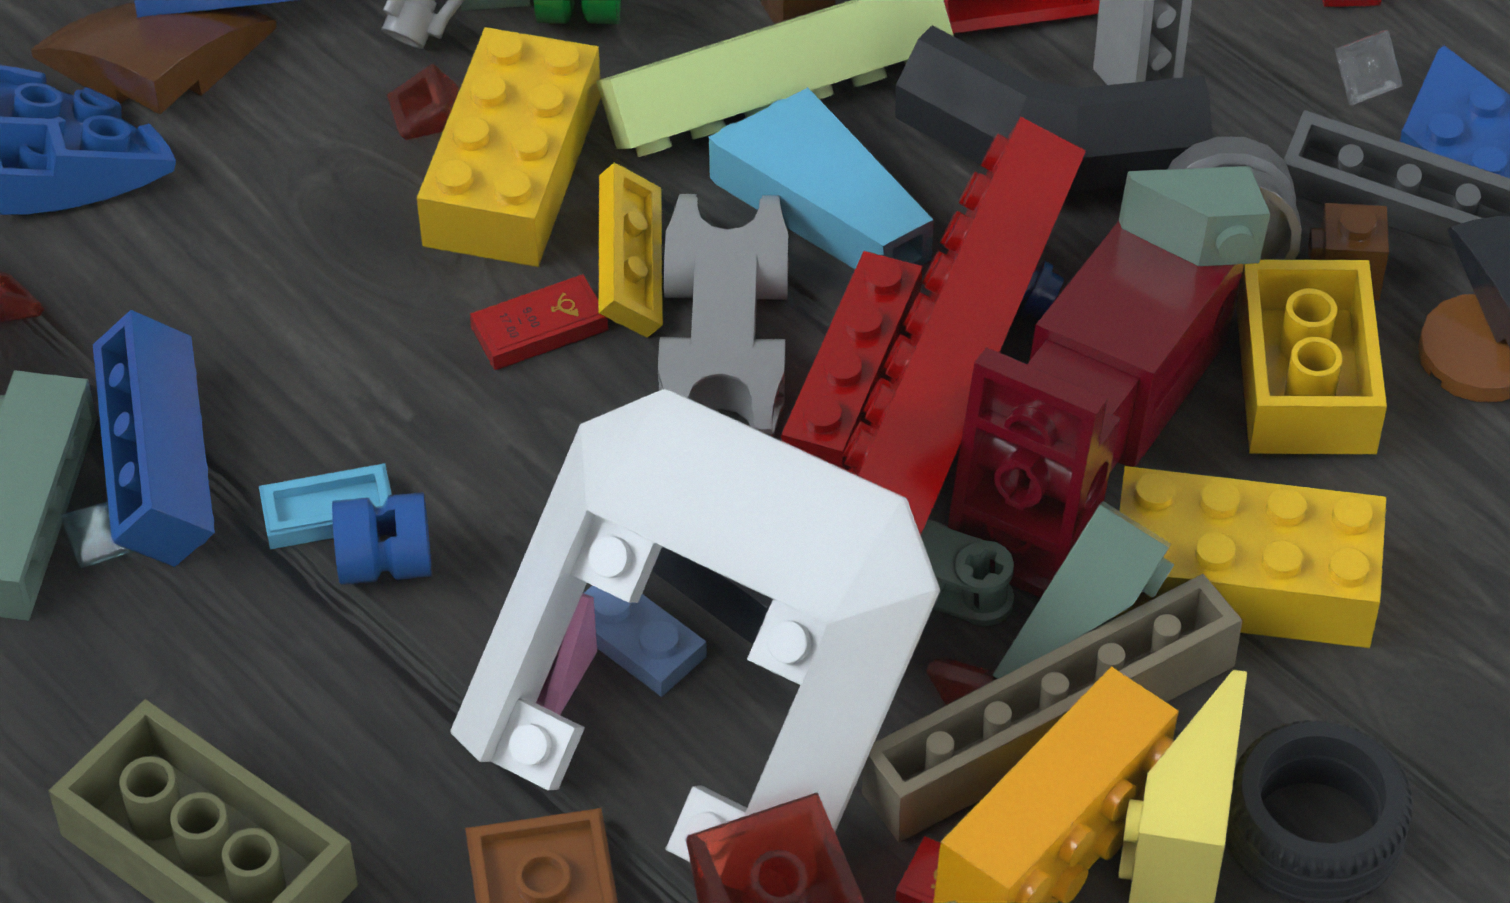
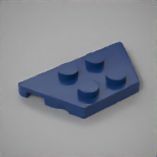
(1461, 116)

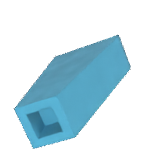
(824, 181)

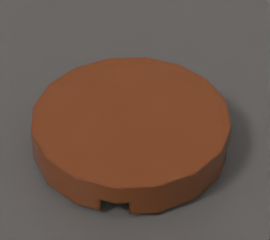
(1463, 351)

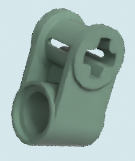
(963, 569)

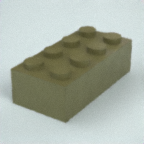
(195, 822)

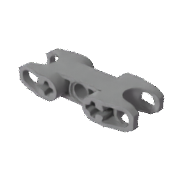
(726, 277)

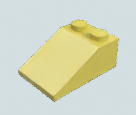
(1181, 826)

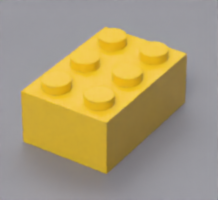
(1310, 357)

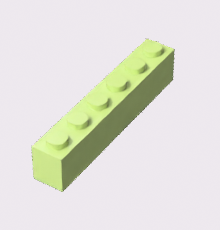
(761, 67)

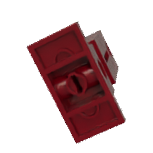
(1096, 393)

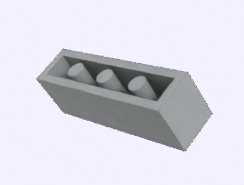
(1141, 40)

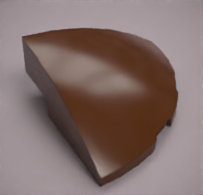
(153, 55)

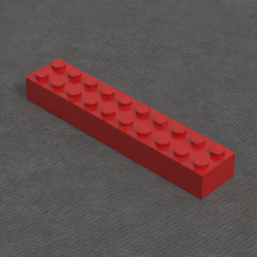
(969, 307)

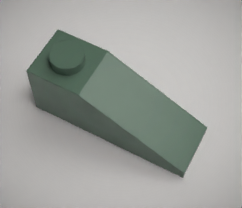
(1096, 582)

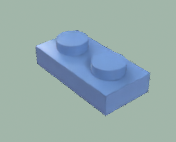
(645, 640)

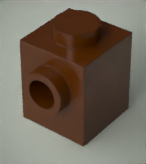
(1353, 234)

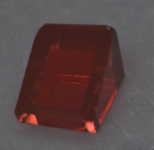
(423, 103)

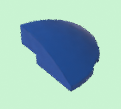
(69, 147)

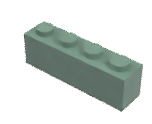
(42, 449)

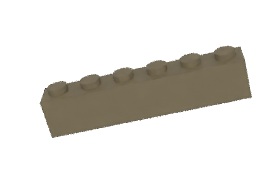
(976, 740)

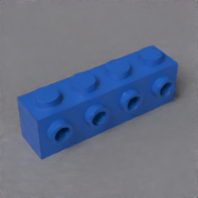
(152, 439)

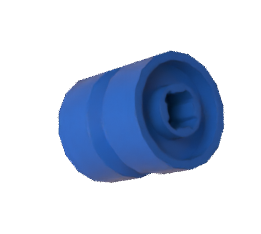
(358, 533)

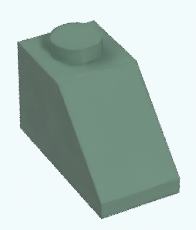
(1198, 213)

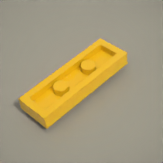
(630, 250)

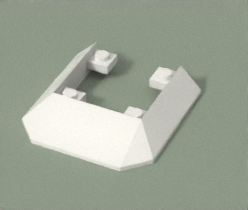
(813, 537)

